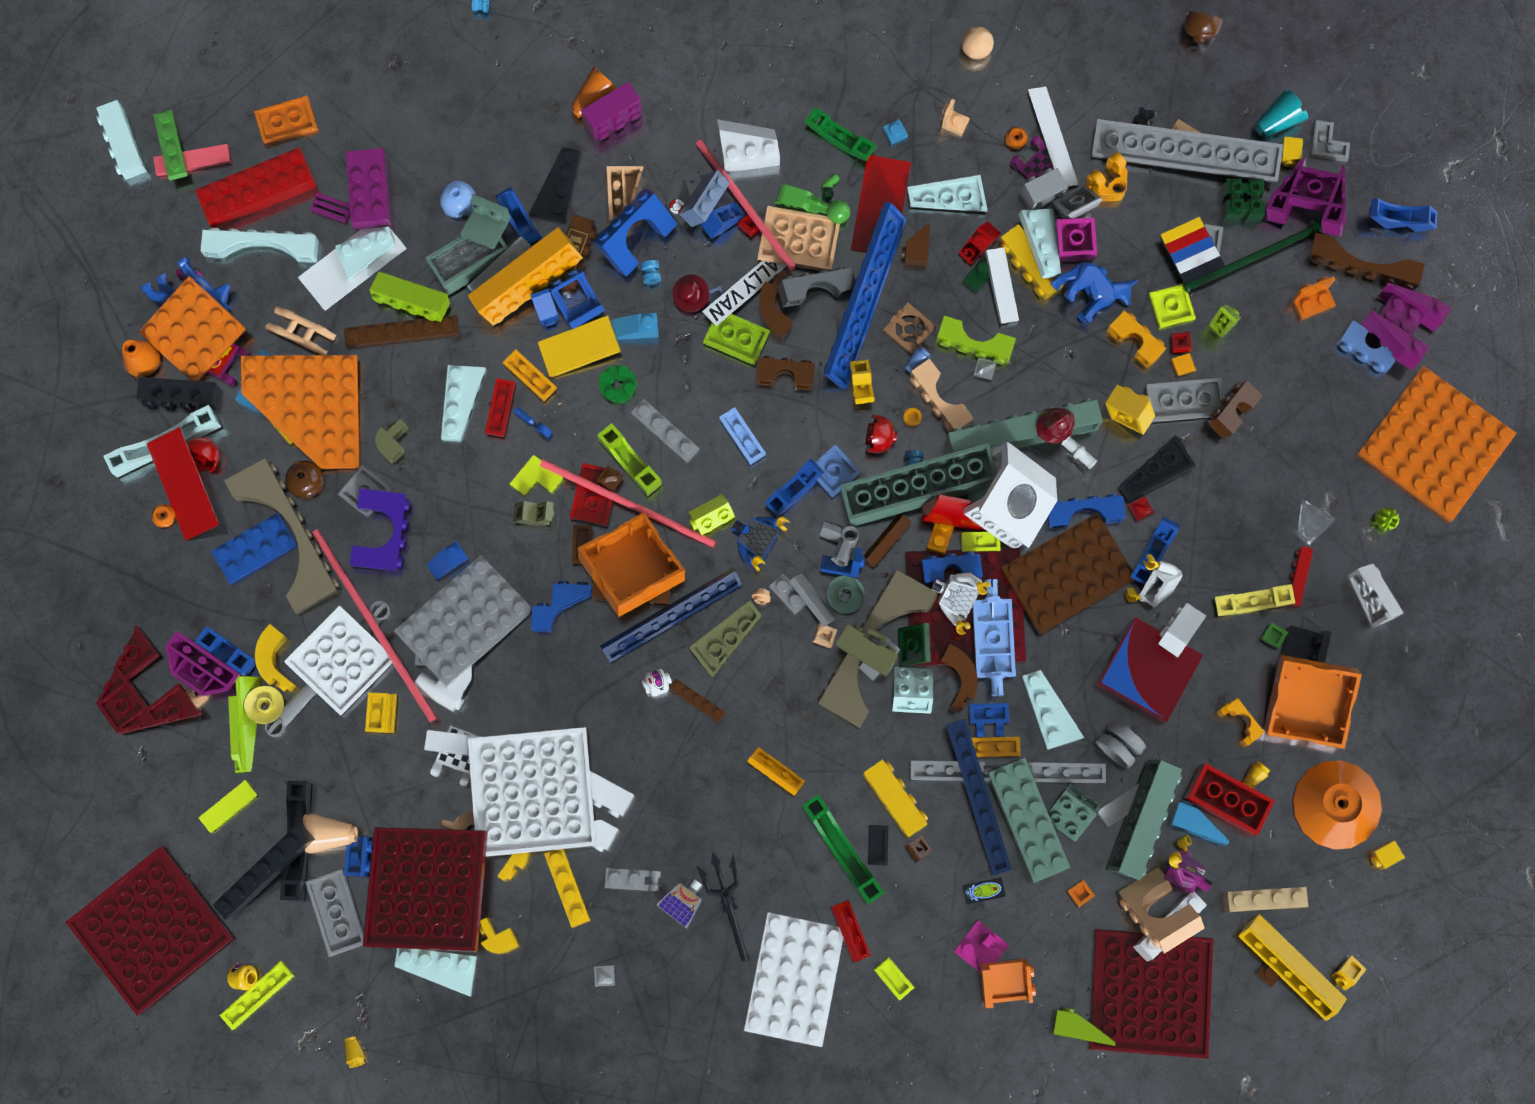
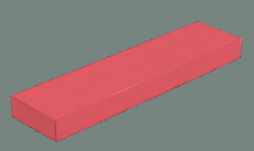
(198, 159)

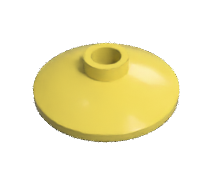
(259, 697)

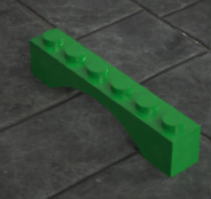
(842, 849)

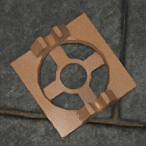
(908, 309)

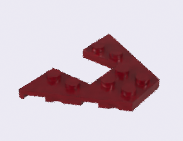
(125, 706)

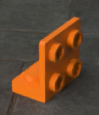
(1313, 298)

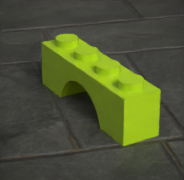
(953, 334)
(634, 466)

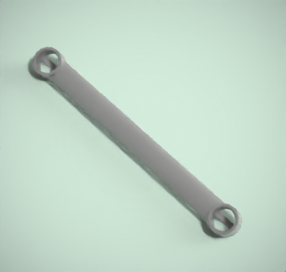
(306, 693)

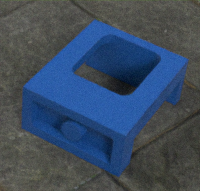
(584, 310)

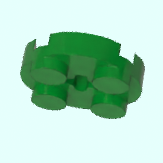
(608, 378)

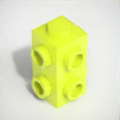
(711, 514)

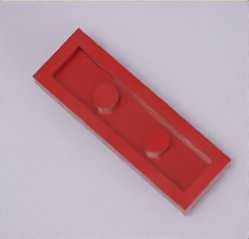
(500, 407)
(851, 931)

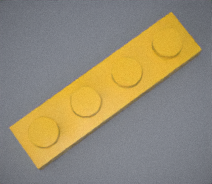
(567, 887)

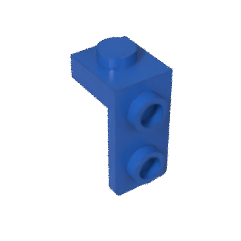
(851, 569)

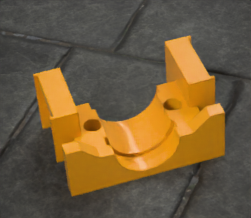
(1253, 729)

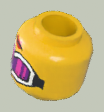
(242, 976)

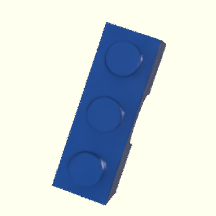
(934, 567)
(226, 651)

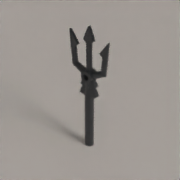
(727, 900)

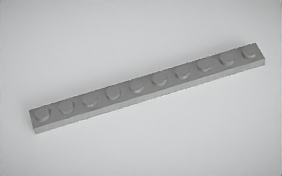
(1040, 771)

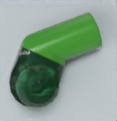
(827, 186)

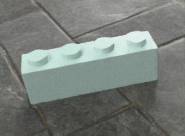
(121, 140)

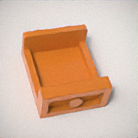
(1007, 981)

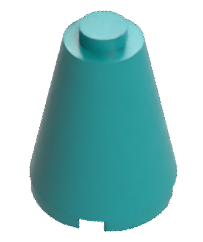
(1281, 114)

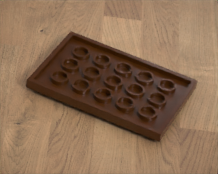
(1068, 573)

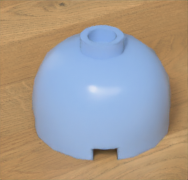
(456, 199)

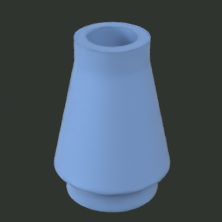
(917, 358)

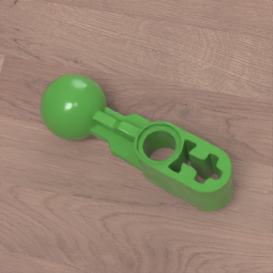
(804, 201)

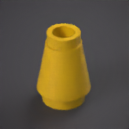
(1256, 774)
(353, 1052)

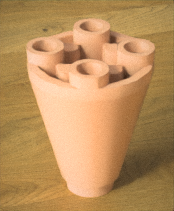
(328, 833)

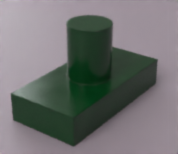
(978, 275)

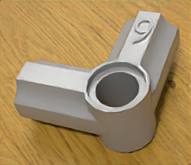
(838, 534)

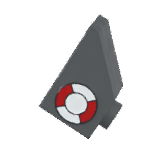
(677, 201)

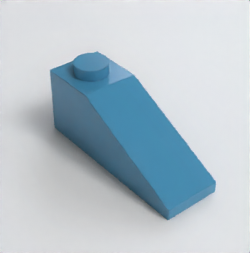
(636, 326)
(1195, 822)

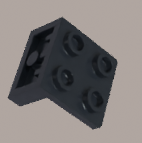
(1306, 644)

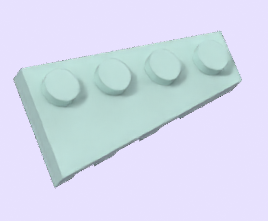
(953, 194)
(1051, 715)

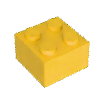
(1130, 409)

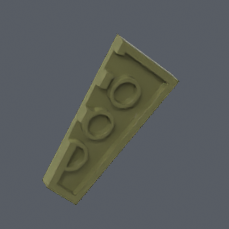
(720, 642)

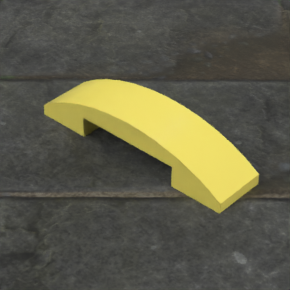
(1255, 601)

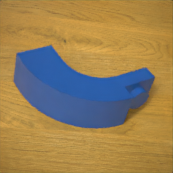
(1156, 547)

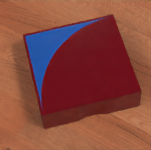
(1147, 672)

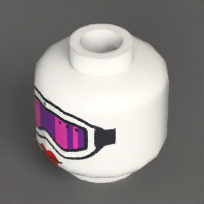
(656, 682)

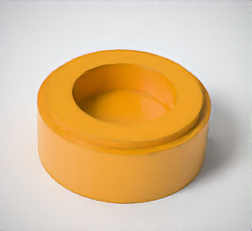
(912, 417)

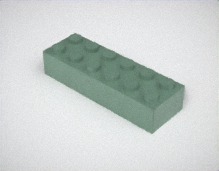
(1028, 819)
(1145, 819)

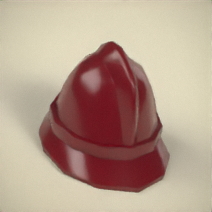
(1055, 425)

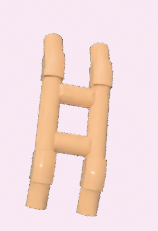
(305, 340)

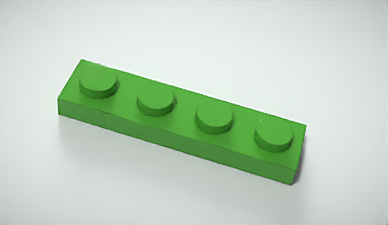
(170, 145)

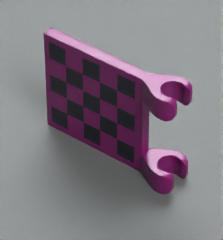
(1037, 164)

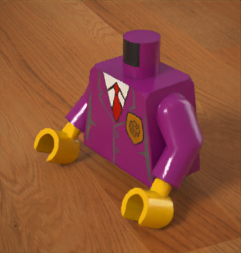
(1186, 871)

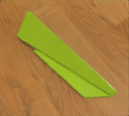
(241, 726)

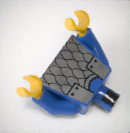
(757, 537)

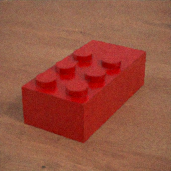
(1229, 799)

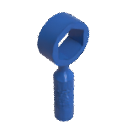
(540, 427)

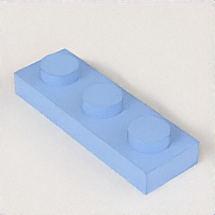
(742, 436)

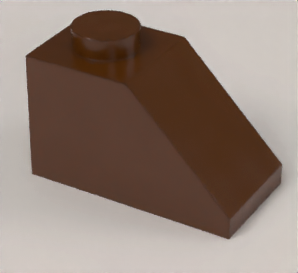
(917, 248)

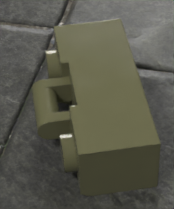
(875, 656)

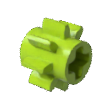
(1387, 518)

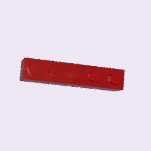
(1300, 573)

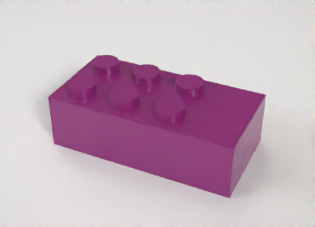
(368, 188)

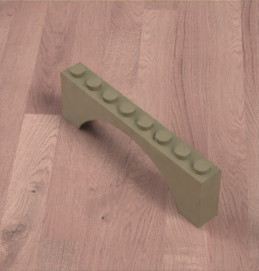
(312, 581)
(900, 598)

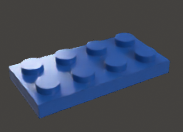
(254, 548)

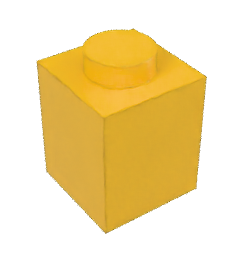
(1291, 151)
(1386, 855)

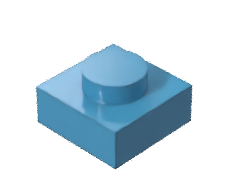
(895, 132)

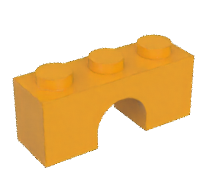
(1127, 326)

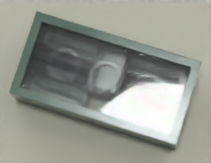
(462, 262)

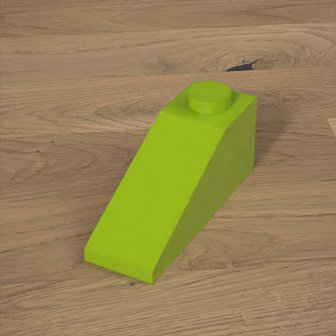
(1224, 320)
(1075, 1026)

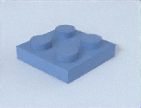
(837, 470)

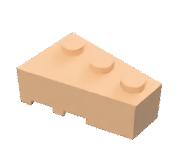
(620, 188)

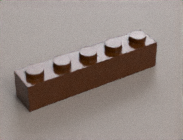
(886, 540)
(697, 700)

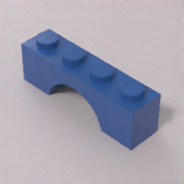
(1109, 508)

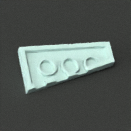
(1042, 238)
(460, 396)
(443, 968)

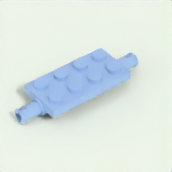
(994, 638)

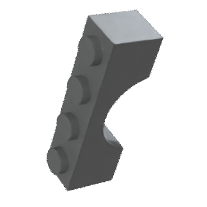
(837, 282)

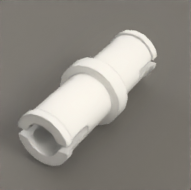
(1079, 452)

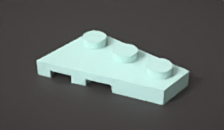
(362, 251)

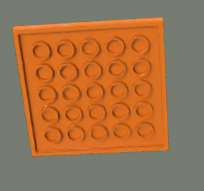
(1437, 443)

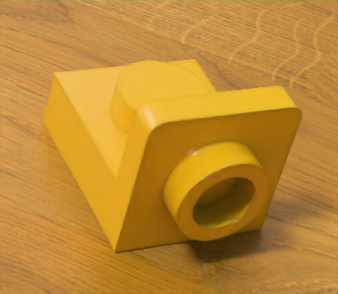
(1348, 973)

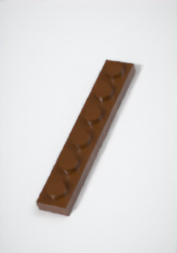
(400, 331)

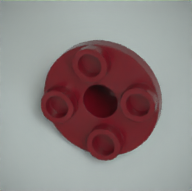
(691, 293)

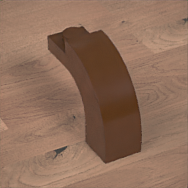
(771, 317)
(967, 675)

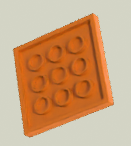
(192, 330)

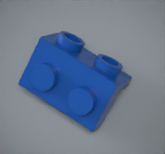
(358, 857)

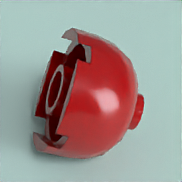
(880, 434)
(204, 453)

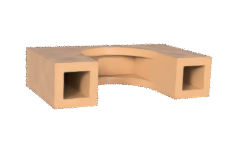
(1165, 931)

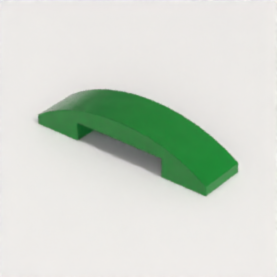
(839, 136)

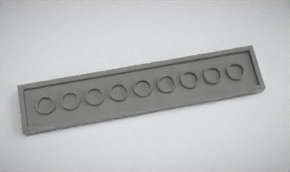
(1188, 150)

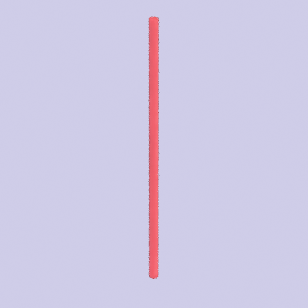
(373, 625)

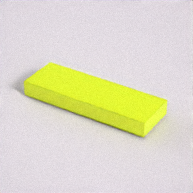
(228, 806)

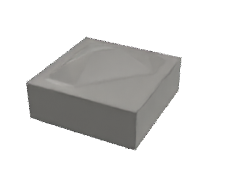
(984, 369)
(604, 975)

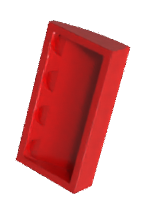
(949, 512)

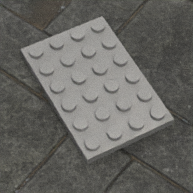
(463, 621)

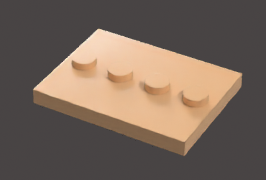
(804, 236)

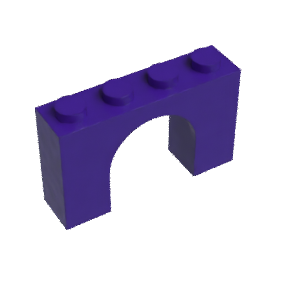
(394, 507)

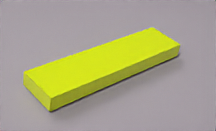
(257, 995)

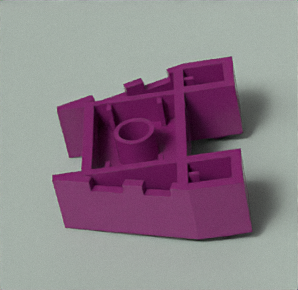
(1311, 190)
(1400, 319)

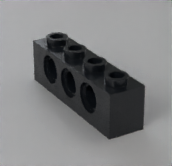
(149, 386)

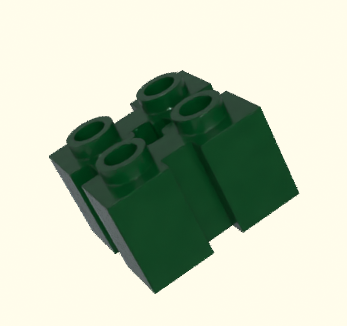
(1236, 192)

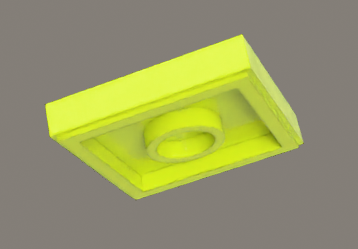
(1171, 306)

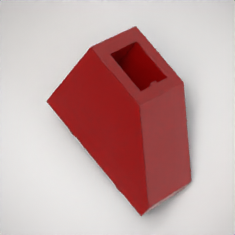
(979, 242)

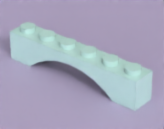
(222, 243)
(135, 455)

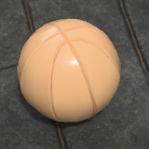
(977, 42)

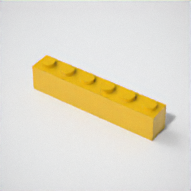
(1292, 967)

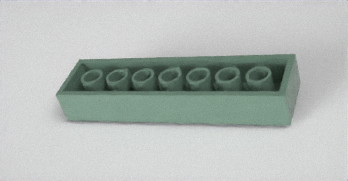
(918, 484)

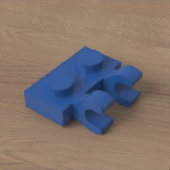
(989, 714)

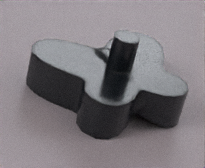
(1144, 116)

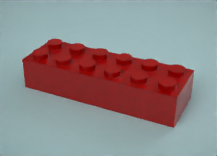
(255, 188)

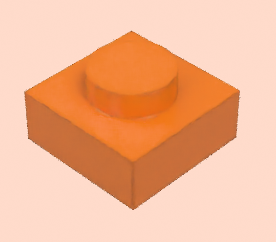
(1080, 893)

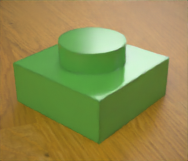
(1274, 635)

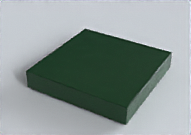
(914, 644)

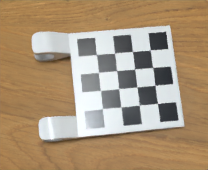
(454, 761)

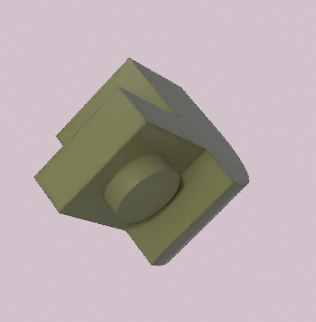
(387, 443)
(533, 513)

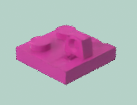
(980, 946)

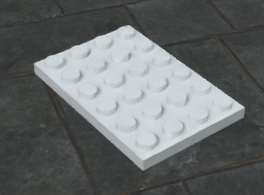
(794, 980)

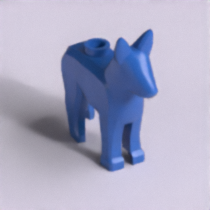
(1097, 286)
(166, 290)

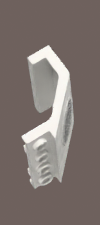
(1016, 499)

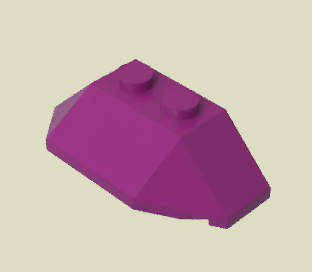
(198, 667)

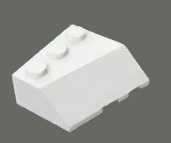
(747, 146)
(1374, 595)

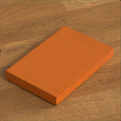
(286, 120)

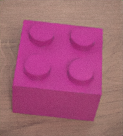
(1076, 239)

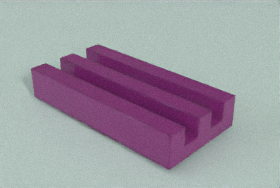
(316, 202)

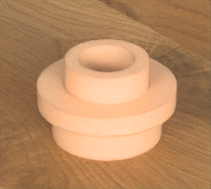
(761, 596)

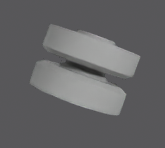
(1121, 744)

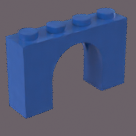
(613, 238)

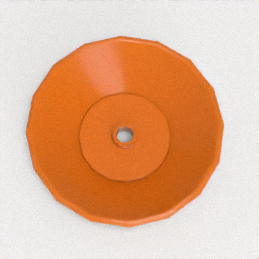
(1318, 807)

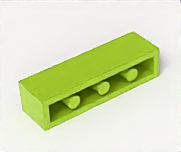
(409, 297)

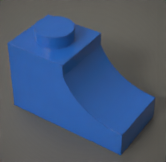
(722, 219)

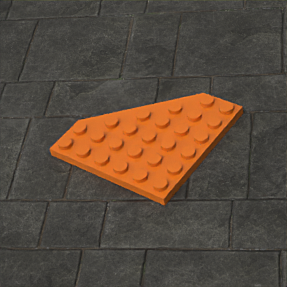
(309, 402)

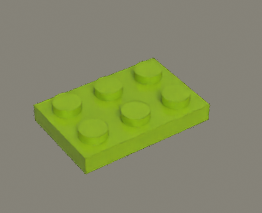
(737, 338)

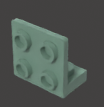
(486, 222)
(1073, 812)

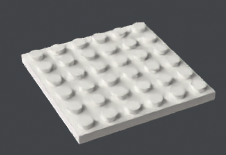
(532, 791)

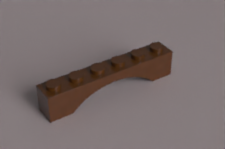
(1327, 251)

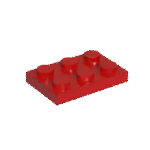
(587, 504)

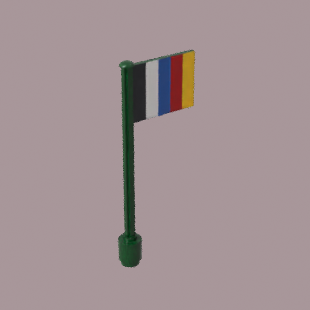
(1199, 259)

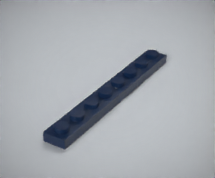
(671, 615)
(979, 797)

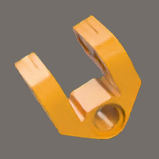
(1116, 168)

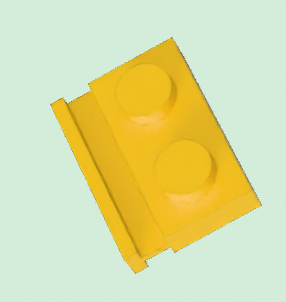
(381, 712)

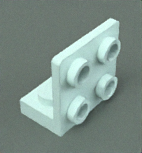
(913, 690)

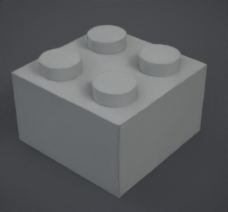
(1043, 190)

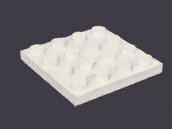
(339, 660)

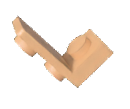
(952, 120)

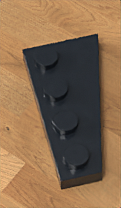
(557, 189)
(1167, 464)

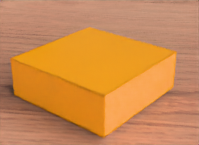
(1183, 365)

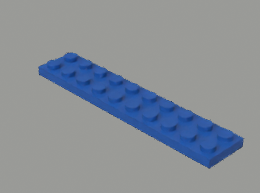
(865, 295)

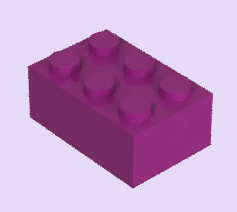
(612, 111)

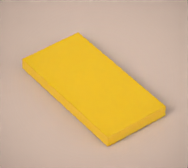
(579, 346)

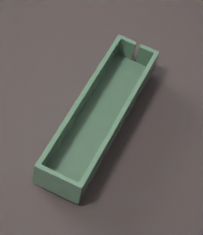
(1021, 430)

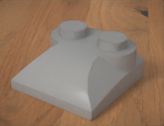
(1077, 202)

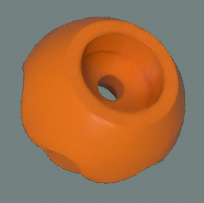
(1015, 143)
(169, 515)

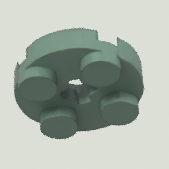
(850, 585)

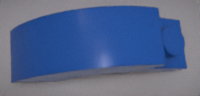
(795, 488)

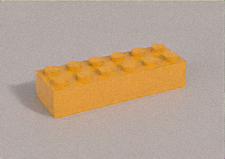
(525, 276)

